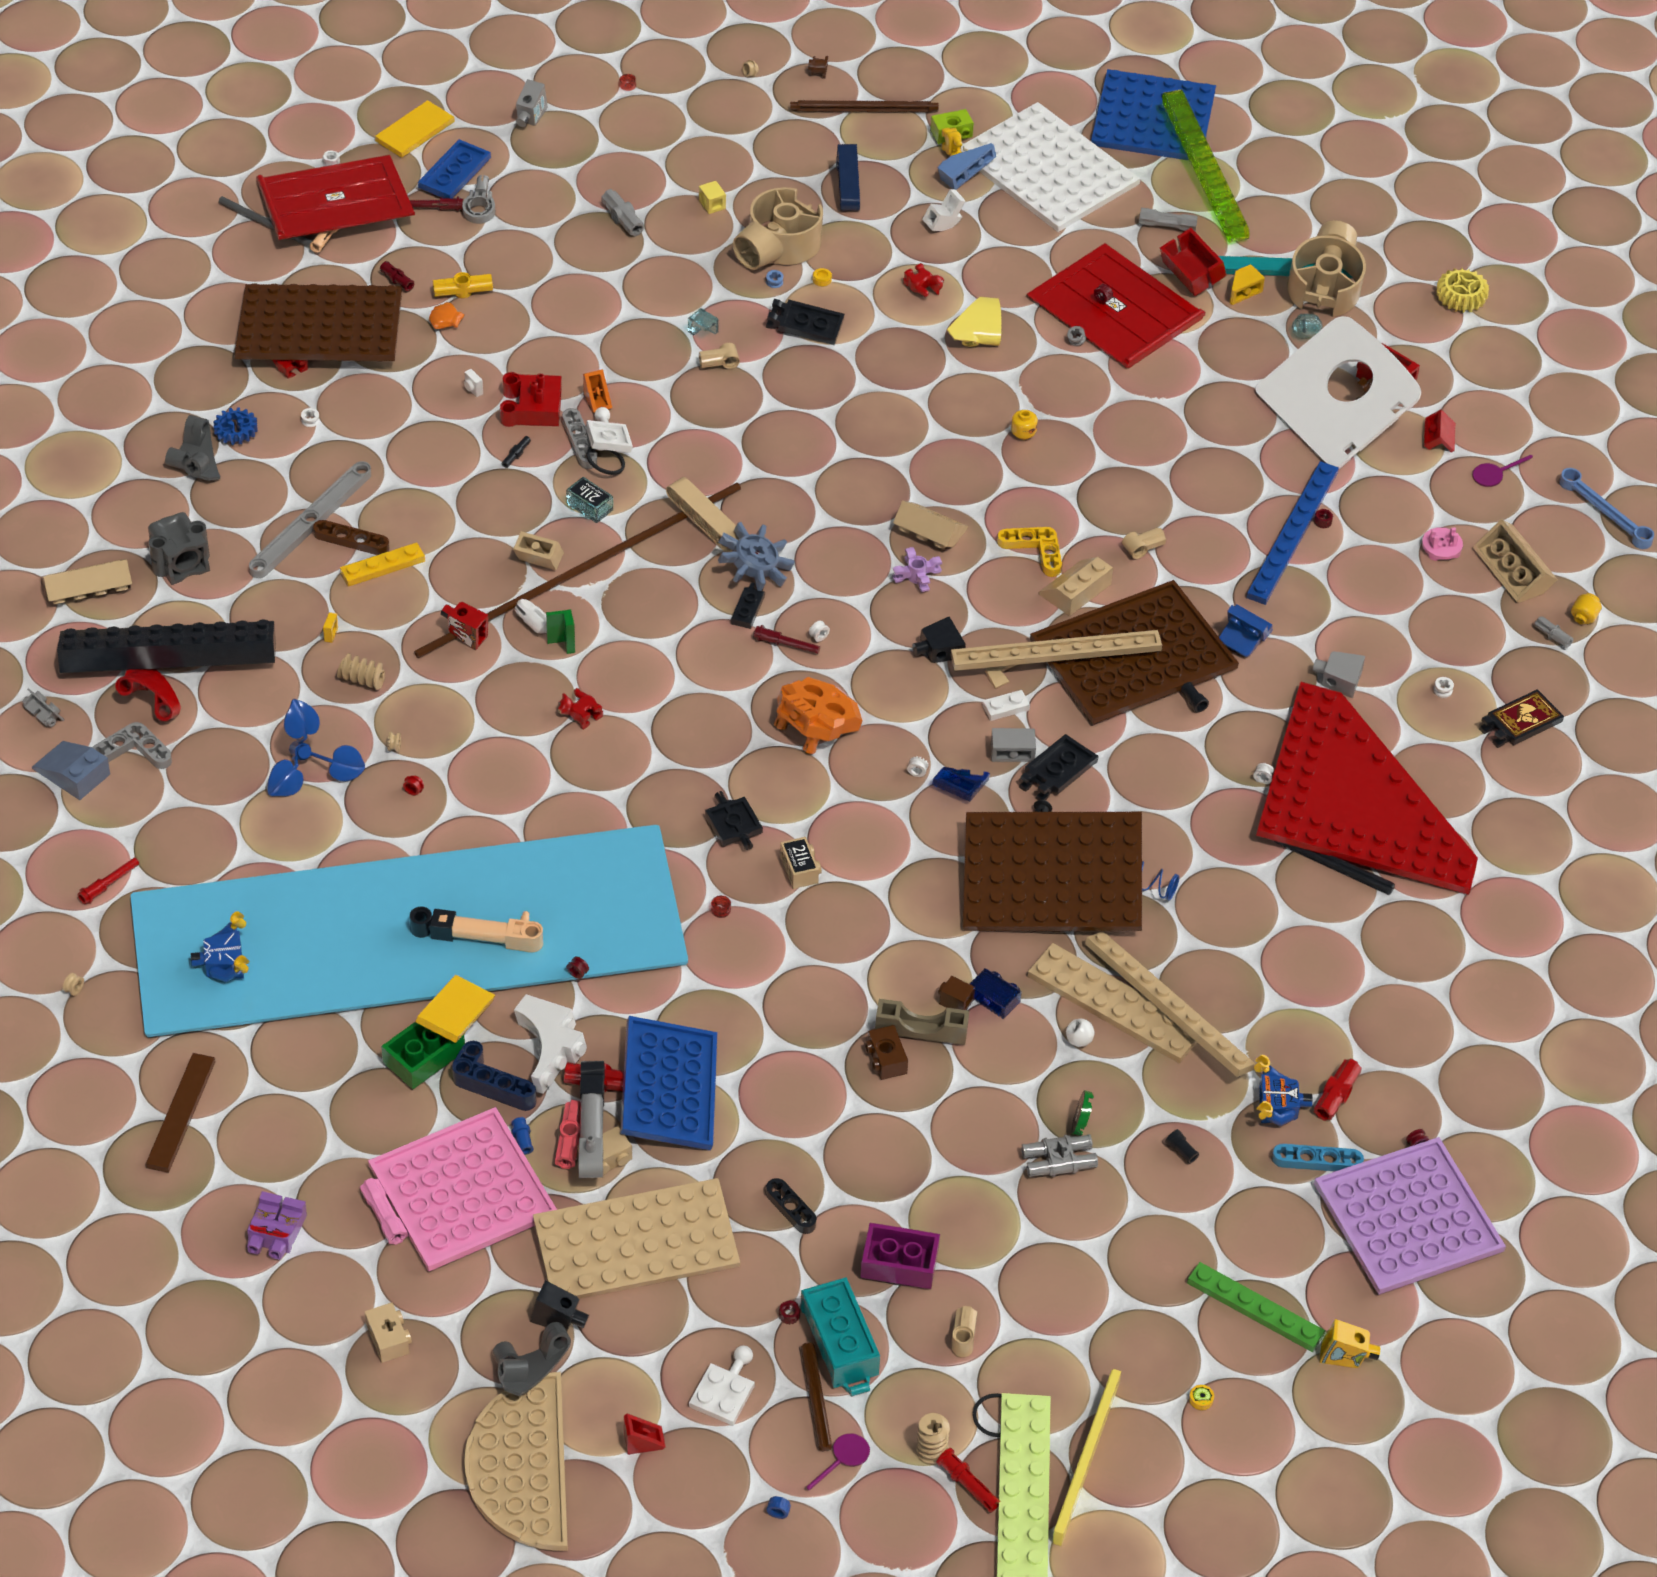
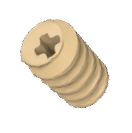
(361, 672)
(932, 1437)

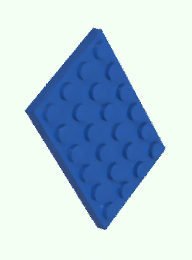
(669, 1083)

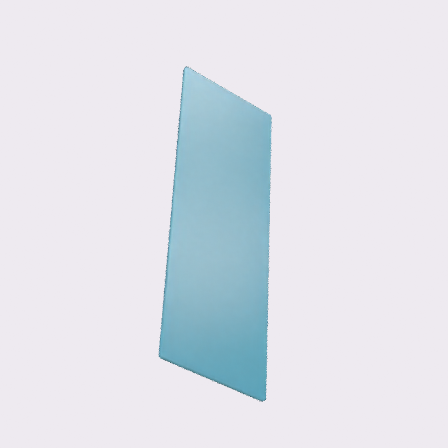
(347, 941)

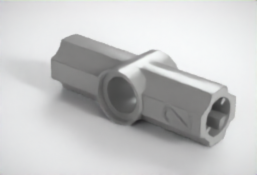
(622, 212)

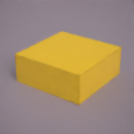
(330, 627)

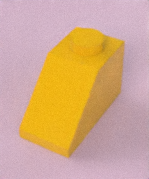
(1246, 283)

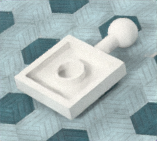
(608, 435)
(724, 1391)

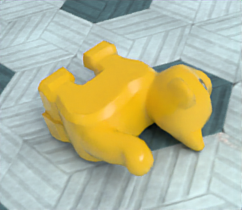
(952, 141)

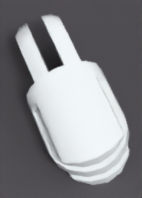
(532, 615)

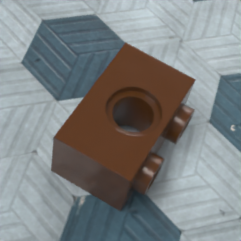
(887, 1052)

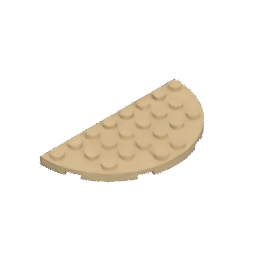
(519, 1465)

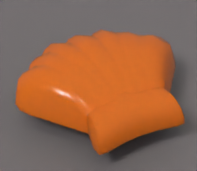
(445, 316)

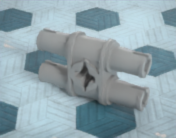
(1059, 1155)

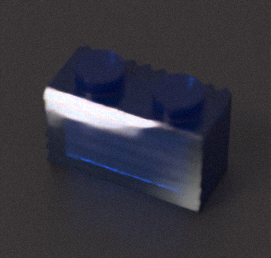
(996, 993)

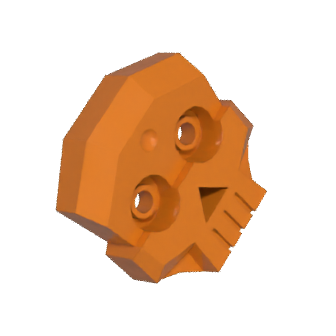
(816, 711)

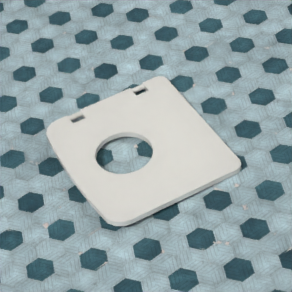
(1330, 426)

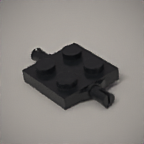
(733, 821)

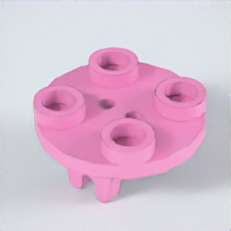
(1442, 543)

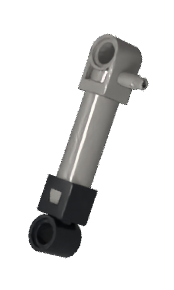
(591, 1126)

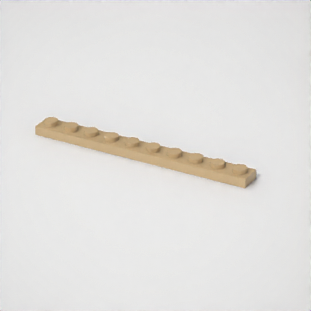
(1056, 650)
(1170, 1004)

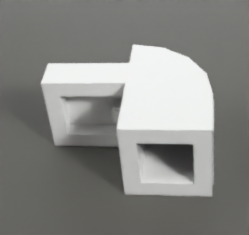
(947, 215)

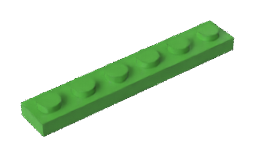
(1256, 1307)

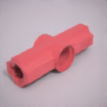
(567, 1144)

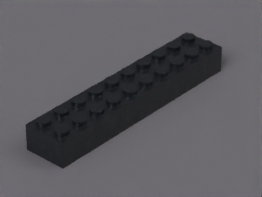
(166, 646)

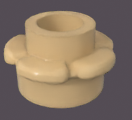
(750, 68)

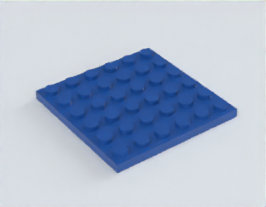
(1135, 118)

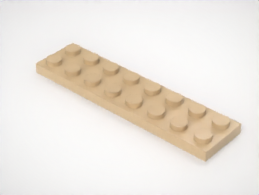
(1110, 1001)

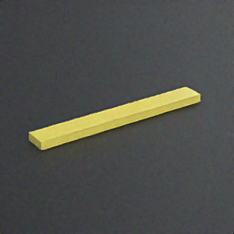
(1086, 1457)

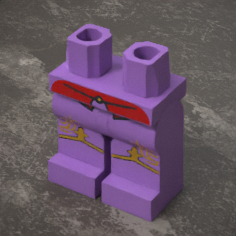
(275, 1224)

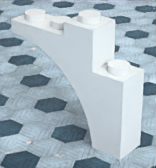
(556, 1032)

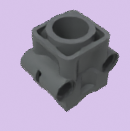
(178, 547)

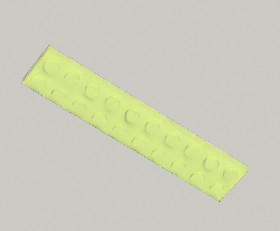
(1023, 1486)

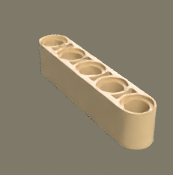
(701, 510)

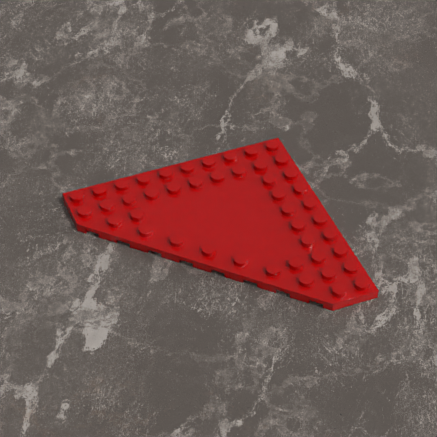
(1354, 801)

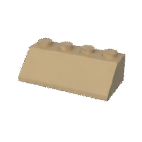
(1514, 562)
(87, 580)

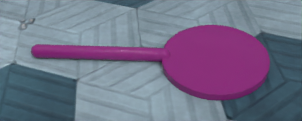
(1491, 475)
(848, 1450)

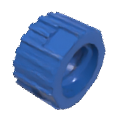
(778, 1507)

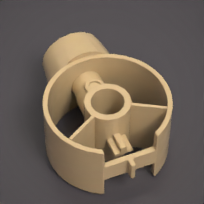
(788, 239)
(1331, 252)

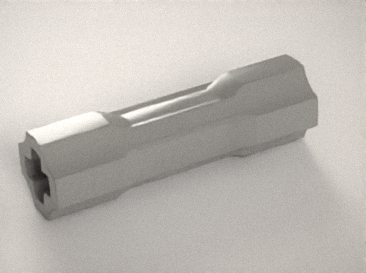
(1153, 217)

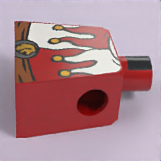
(467, 623)

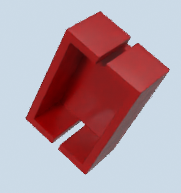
(1195, 264)

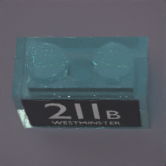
(589, 500)

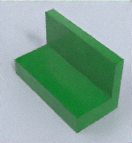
(561, 628)

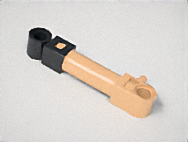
(446, 925)

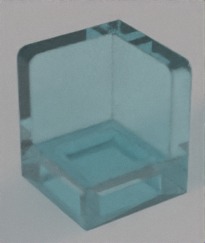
(702, 321)

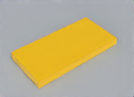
(414, 128)
(455, 1008)

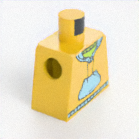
(1347, 1345)

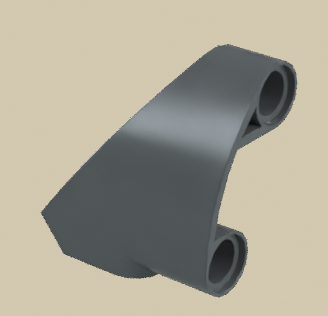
(196, 451)
(524, 1372)

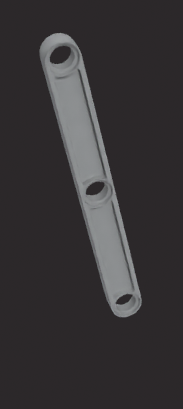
(300, 528)

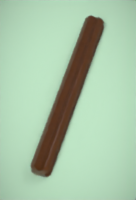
(816, 1397)

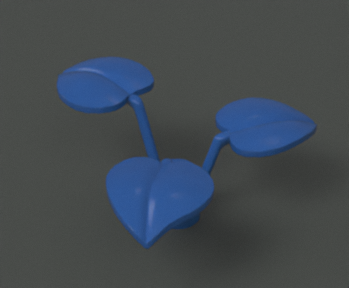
(298, 722)

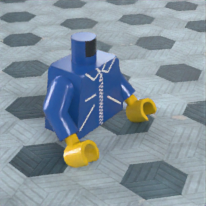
(223, 952)

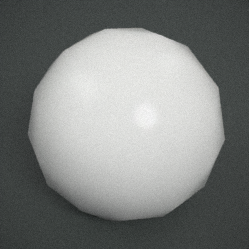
(1080, 1032)

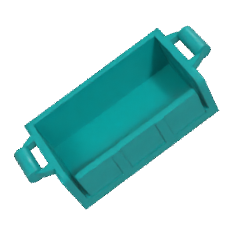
(841, 1334)

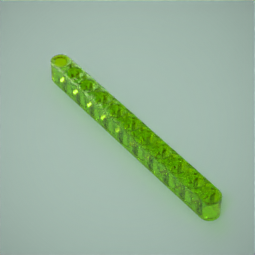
(1205, 166)

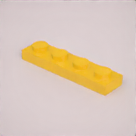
(382, 564)

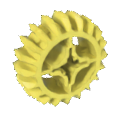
(1462, 290)

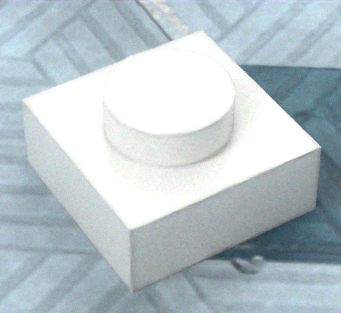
(473, 383)

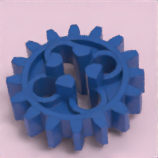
(225, 428)

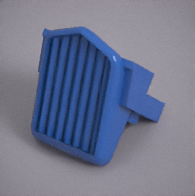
(1244, 630)

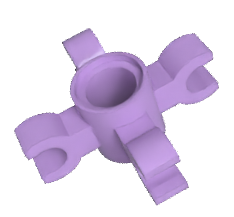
(917, 569)

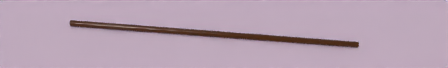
(580, 568)

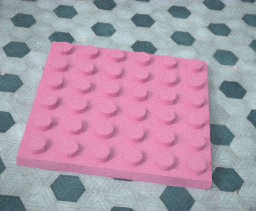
(461, 1188)

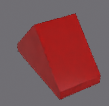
(642, 1435)

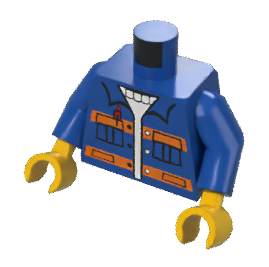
(1278, 1095)

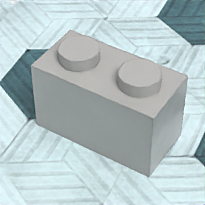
(1013, 745)

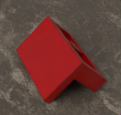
(1439, 430)

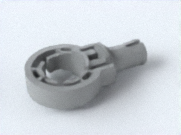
(479, 198)

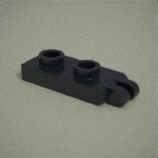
(748, 607)

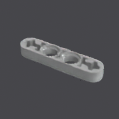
(576, 439)

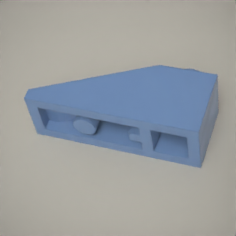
(964, 165)

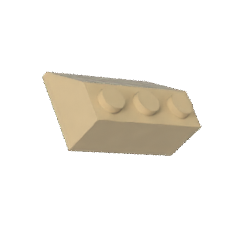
(929, 524)
(1078, 585)

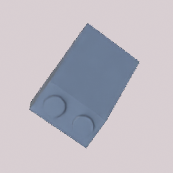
(74, 768)

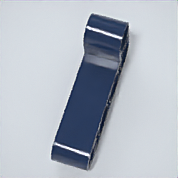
(848, 177)
(497, 1085)

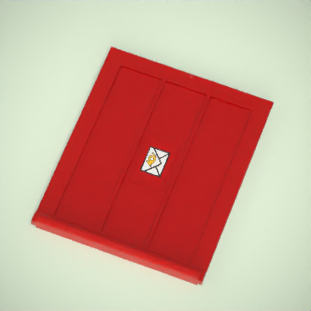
(334, 197)
(1133, 321)

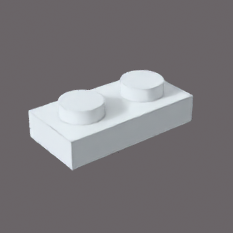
(1006, 705)

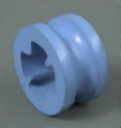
(774, 283)

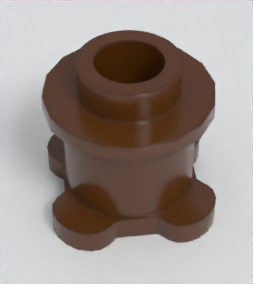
(818, 65)

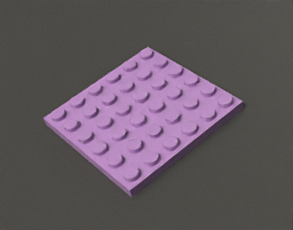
(1409, 1215)

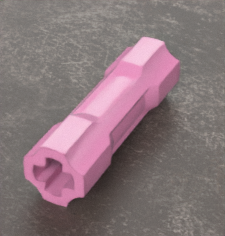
(390, 1224)

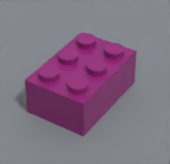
(900, 1255)

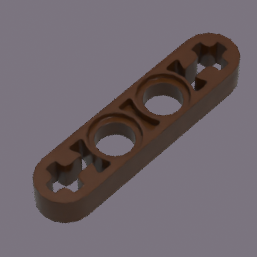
(327, 532)

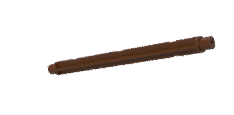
(859, 106)

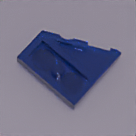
(960, 782)

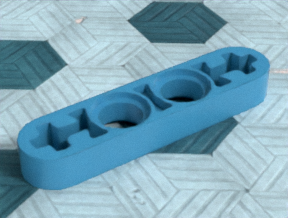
(1317, 1154)

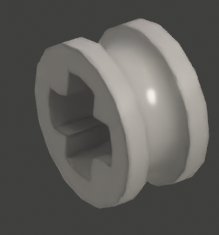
(1074, 331)

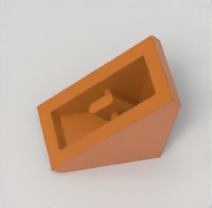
(596, 390)

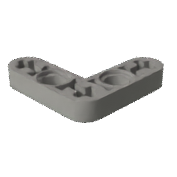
(133, 740)

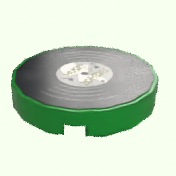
(1082, 1113)

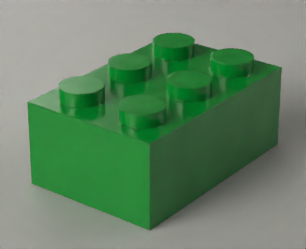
(419, 1053)

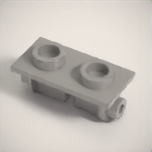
(48, 713)

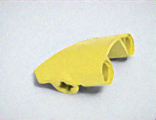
(978, 323)

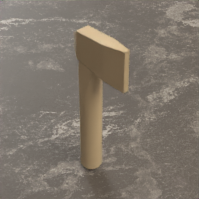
(996, 676)

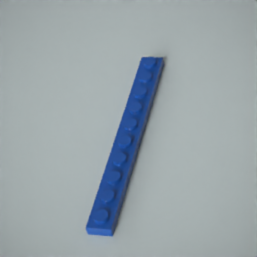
(1292, 533)

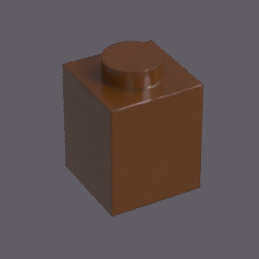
(956, 994)

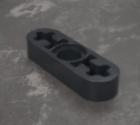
(792, 1216)

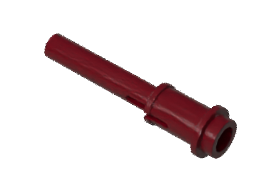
(443, 203)
(775, 637)

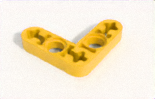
(1042, 543)

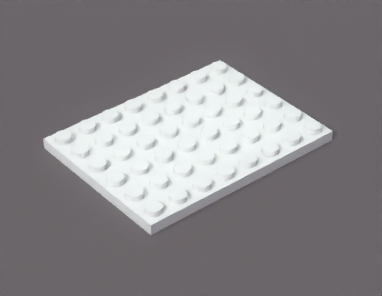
(1051, 167)

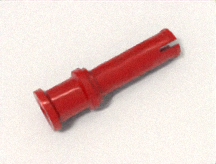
(961, 1472)

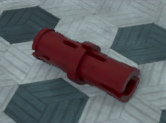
(397, 276)

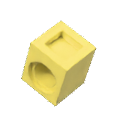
(712, 197)

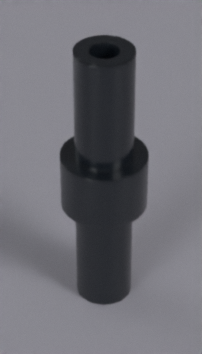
(516, 451)

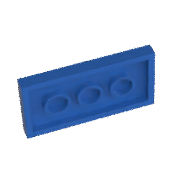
(454, 169)

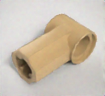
(725, 356)
(1139, 544)
(964, 1331)

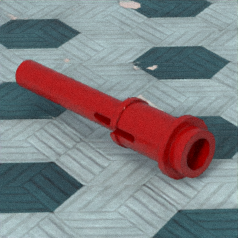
(87, 894)

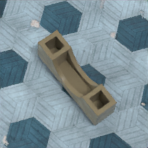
(946, 1027)

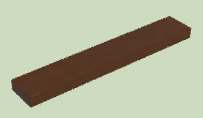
(180, 1113)

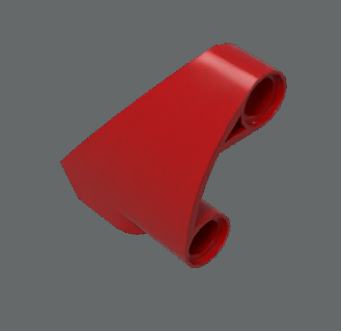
(151, 679)

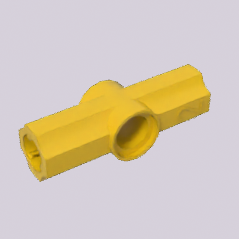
(462, 285)

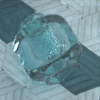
(1306, 326)

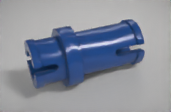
(521, 1133)

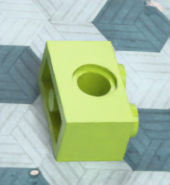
(957, 119)

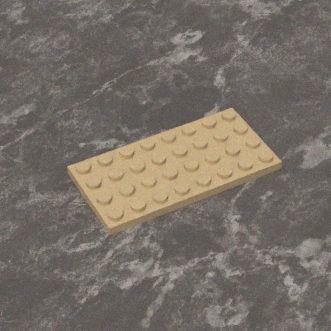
(637, 1239)

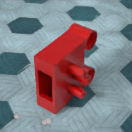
(538, 400)

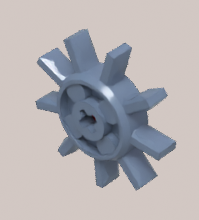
(755, 556)

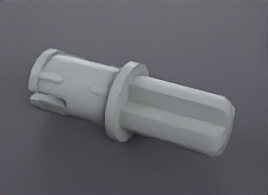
(1554, 632)

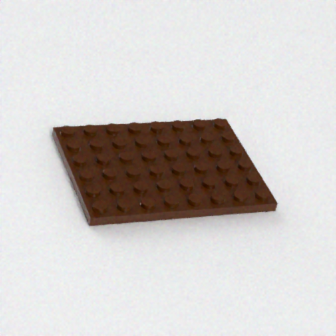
(319, 322)
(1126, 681)
(1053, 871)

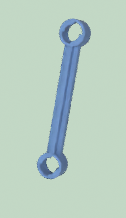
(1605, 507)

